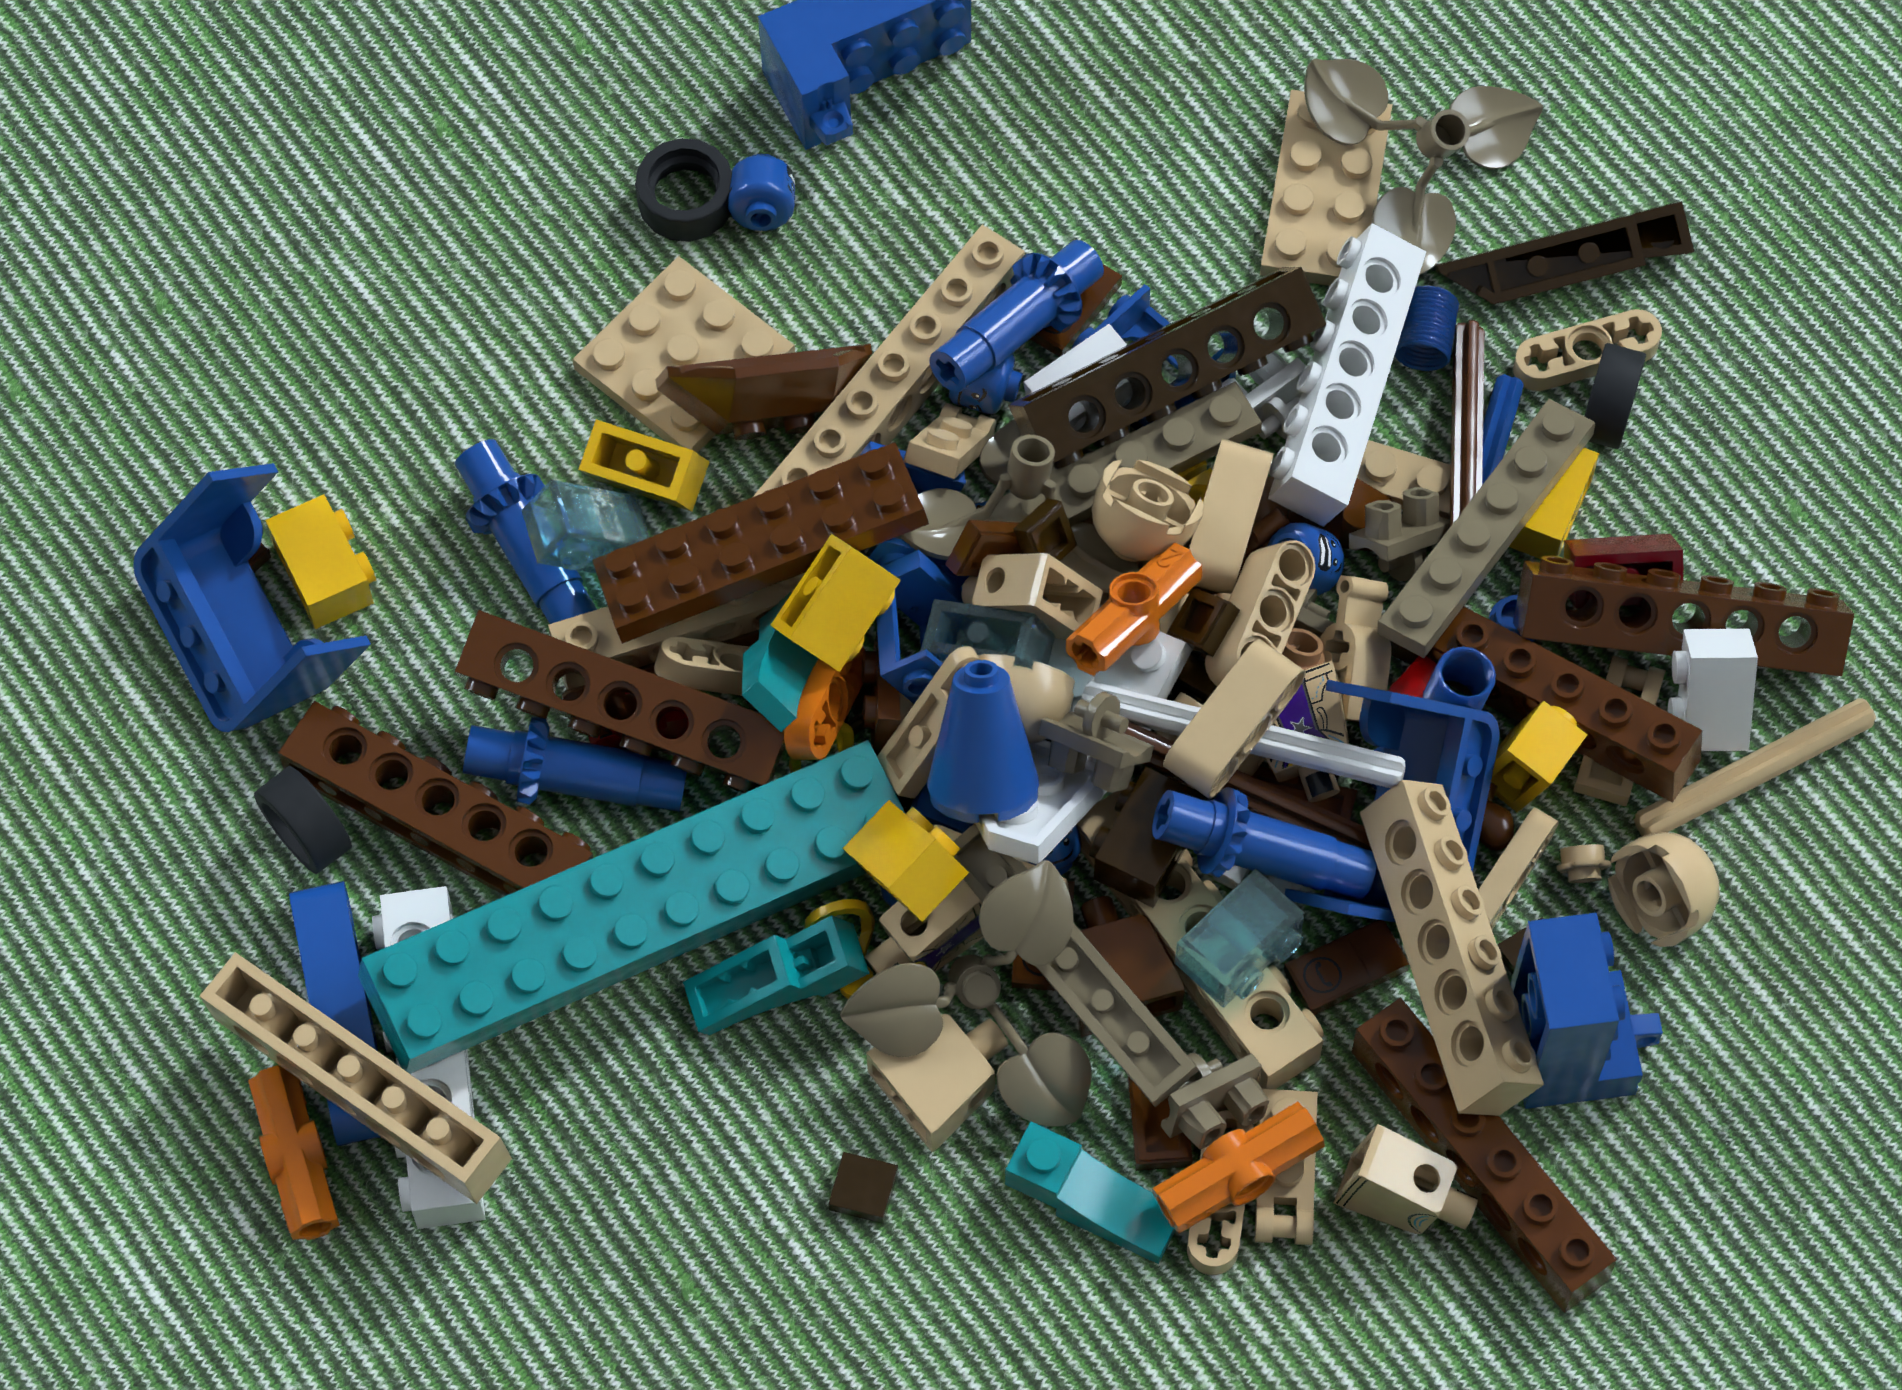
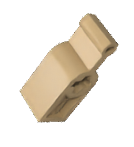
(1353, 642)

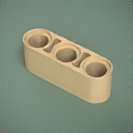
(1229, 513)
(1270, 585)
(1234, 718)

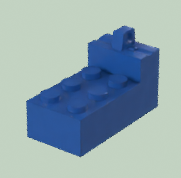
(836, 48)
(1578, 1013)

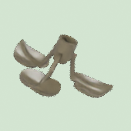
(1483, 120)
(1024, 468)
(1026, 918)

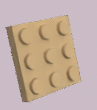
(672, 323)

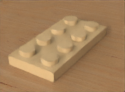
(1320, 195)

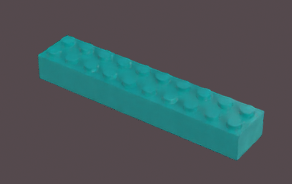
(624, 910)

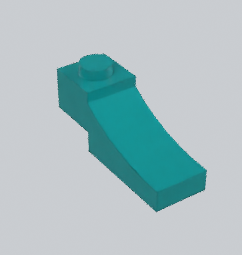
(775, 672)
(776, 974)
(1088, 1193)

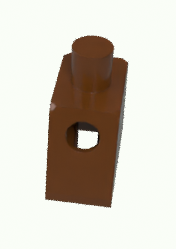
(1135, 956)

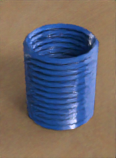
(1428, 329)
(1466, 667)

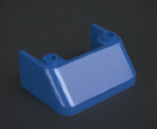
(217, 612)
(1439, 746)

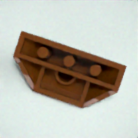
(763, 390)

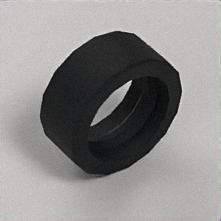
(674, 157)
(1614, 393)
(303, 819)

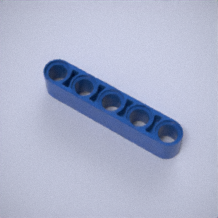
(331, 978)

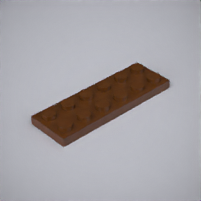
(757, 542)

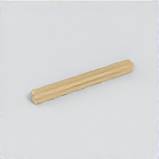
(1756, 768)

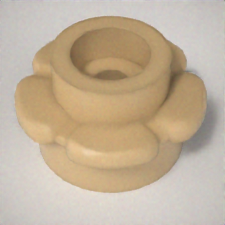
(1583, 863)

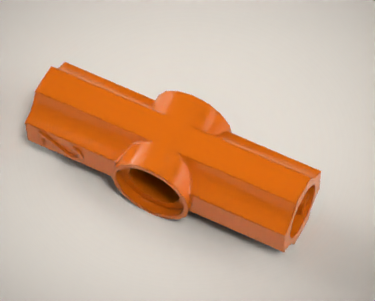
(1133, 609)
(293, 1153)
(1238, 1167)

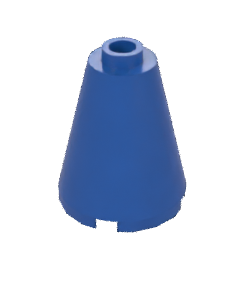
(982, 749)

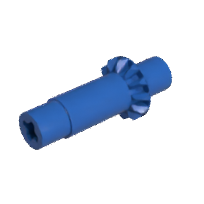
(1041, 296)
(497, 509)
(571, 768)
(1230, 835)

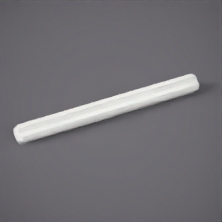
(1275, 744)

